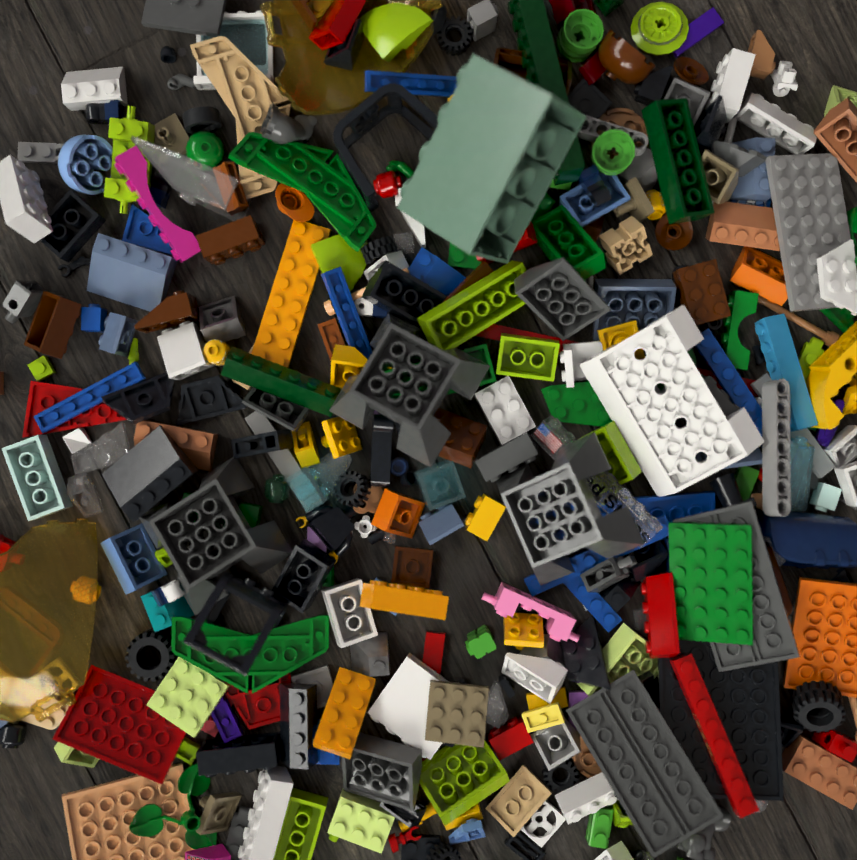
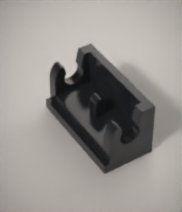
(406, 816)

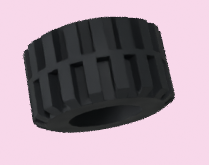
(141, 665)
(818, 706)

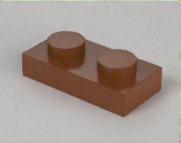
(331, 335)

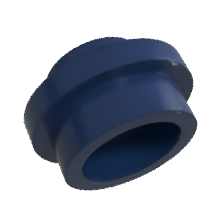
(399, 466)

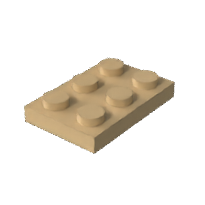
(518, 800)

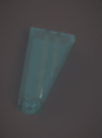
(801, 469)

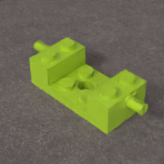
(121, 132)

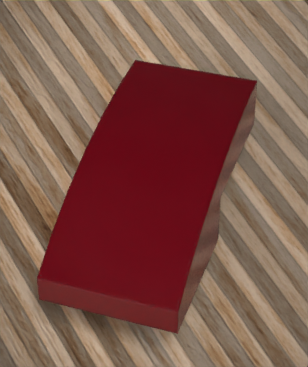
(592, 68)

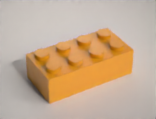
(404, 600)
(344, 713)

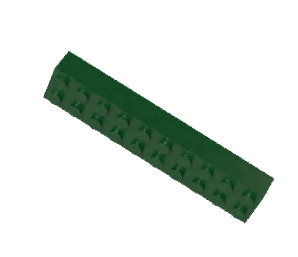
(544, 70)

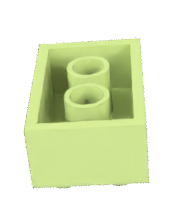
(361, 821)

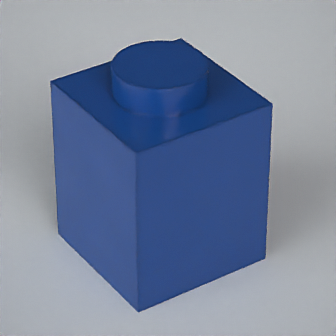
(93, 318)

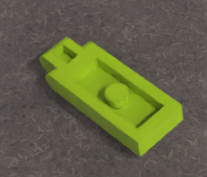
(809, 354)

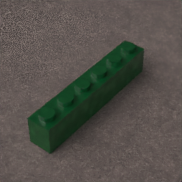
(280, 381)

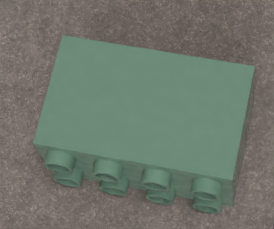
(489, 160)

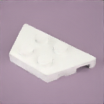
(839, 277)

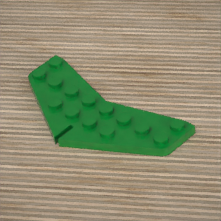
(306, 170)
(580, 402)
(282, 652)

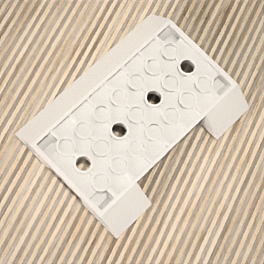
(649, 418)

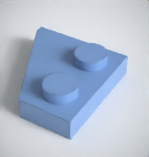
(466, 832)

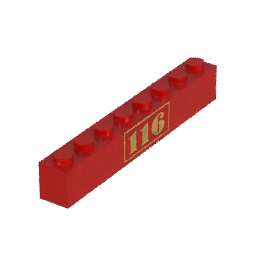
(714, 735)

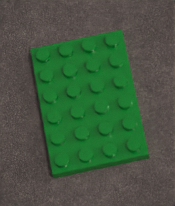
(712, 581)

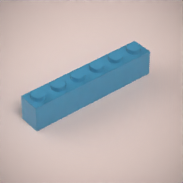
(784, 364)

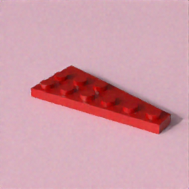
(46, 395)

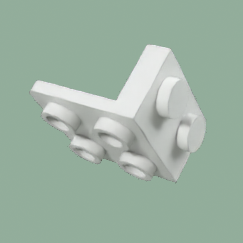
(573, 356)

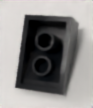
(711, 125)

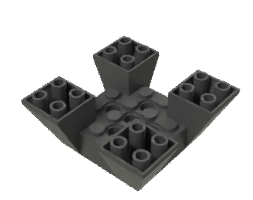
(397, 347)
(582, 527)
(198, 568)

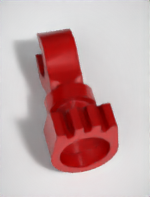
(394, 840)

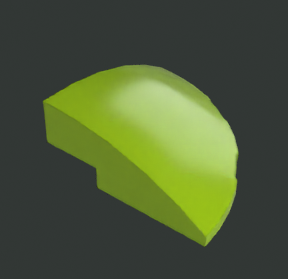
(393, 27)
(335, 253)

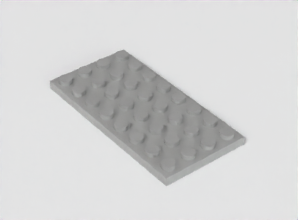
(808, 220)

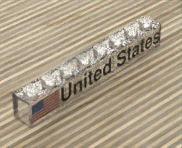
(605, 488)

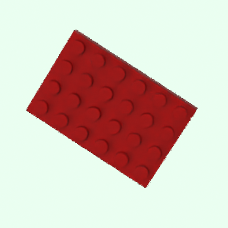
(119, 727)

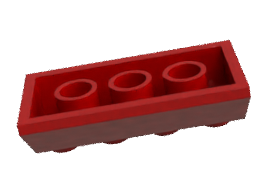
(660, 616)

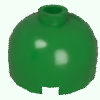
(205, 148)

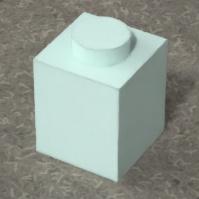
(825, 497)

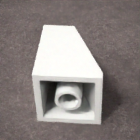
(183, 351)

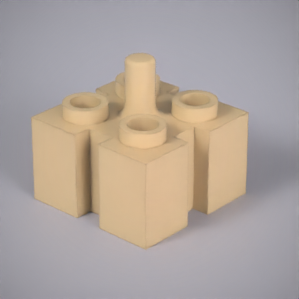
(626, 245)

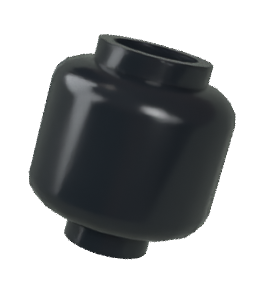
(12, 734)

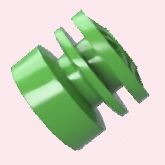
(585, 27)
(623, 146)

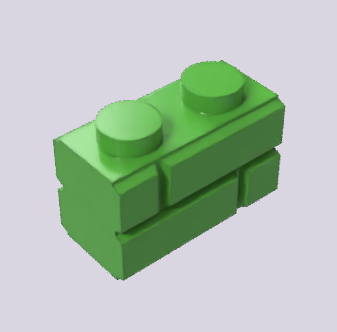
(480, 642)
(599, 827)

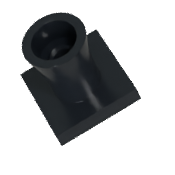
(728, 490)

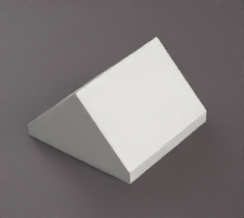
(843, 446)

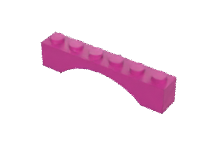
(134, 168)

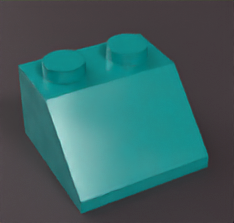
(162, 616)

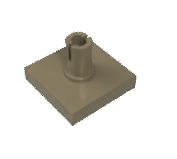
(171, 134)
(638, 205)
(217, 812)

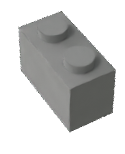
(482, 19)

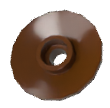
(691, 71)
(682, 236)

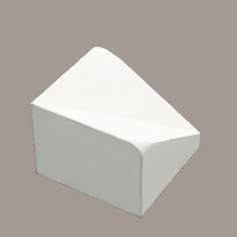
(77, 440)

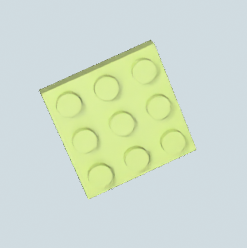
(187, 696)

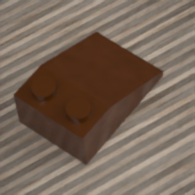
(170, 313)

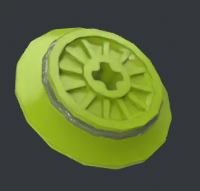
(663, 39)

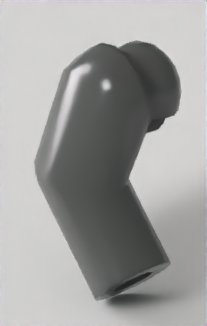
(179, 81)

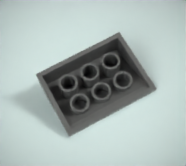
(560, 297)
(383, 771)

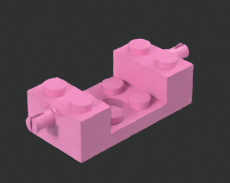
(558, 623)

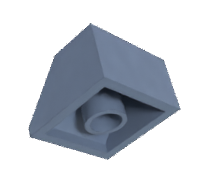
(117, 334)
(440, 523)

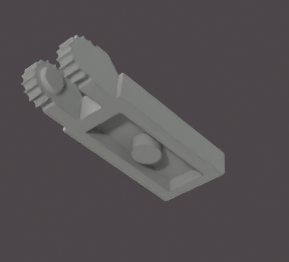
(38, 152)

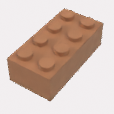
(821, 770)

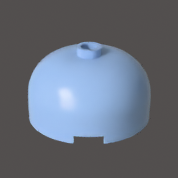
(79, 160)

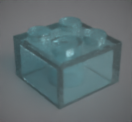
(440, 484)
(308, 488)

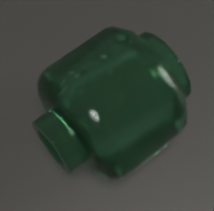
(277, 489)

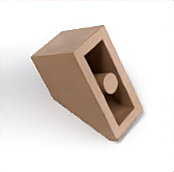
(764, 58)

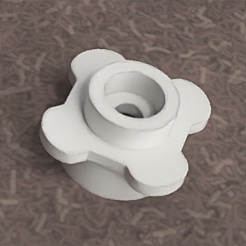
(364, 531)

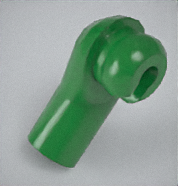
(400, 166)

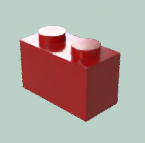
(509, 738)

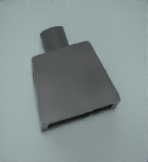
(22, 300)

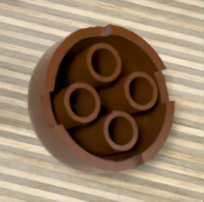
(623, 60)

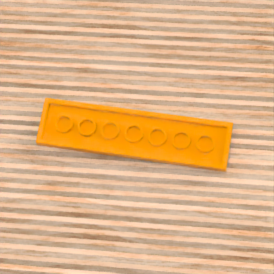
(289, 294)

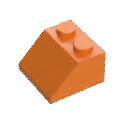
(398, 513)

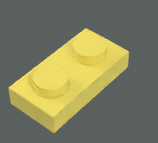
(543, 717)

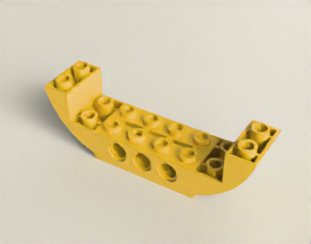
(829, 374)

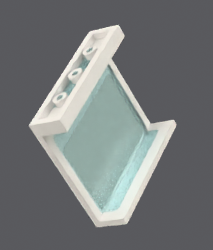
(249, 35)

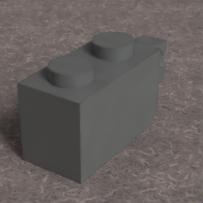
(607, 573)

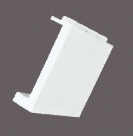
(404, 704)

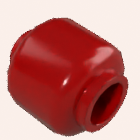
(387, 184)

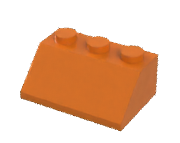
(760, 275)

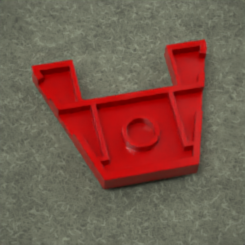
(260, 707)

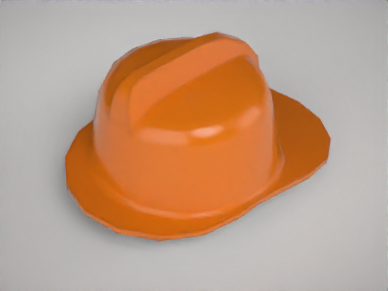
(294, 203)

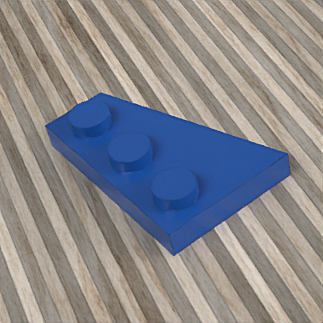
(142, 232)

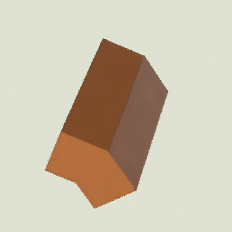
(238, 199)

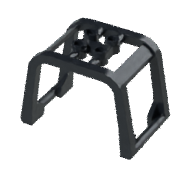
(366, 117)
(246, 590)

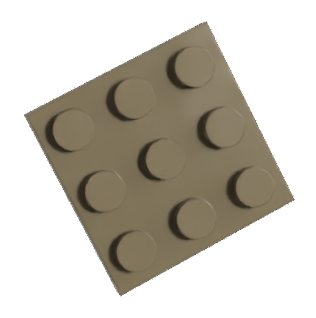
(457, 713)

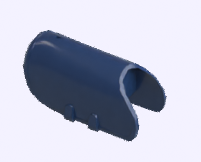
(812, 539)

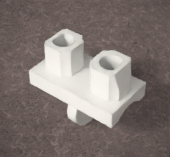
(784, 79)

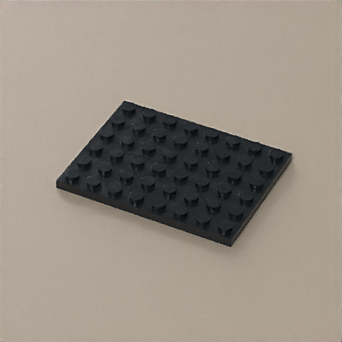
(748, 710)

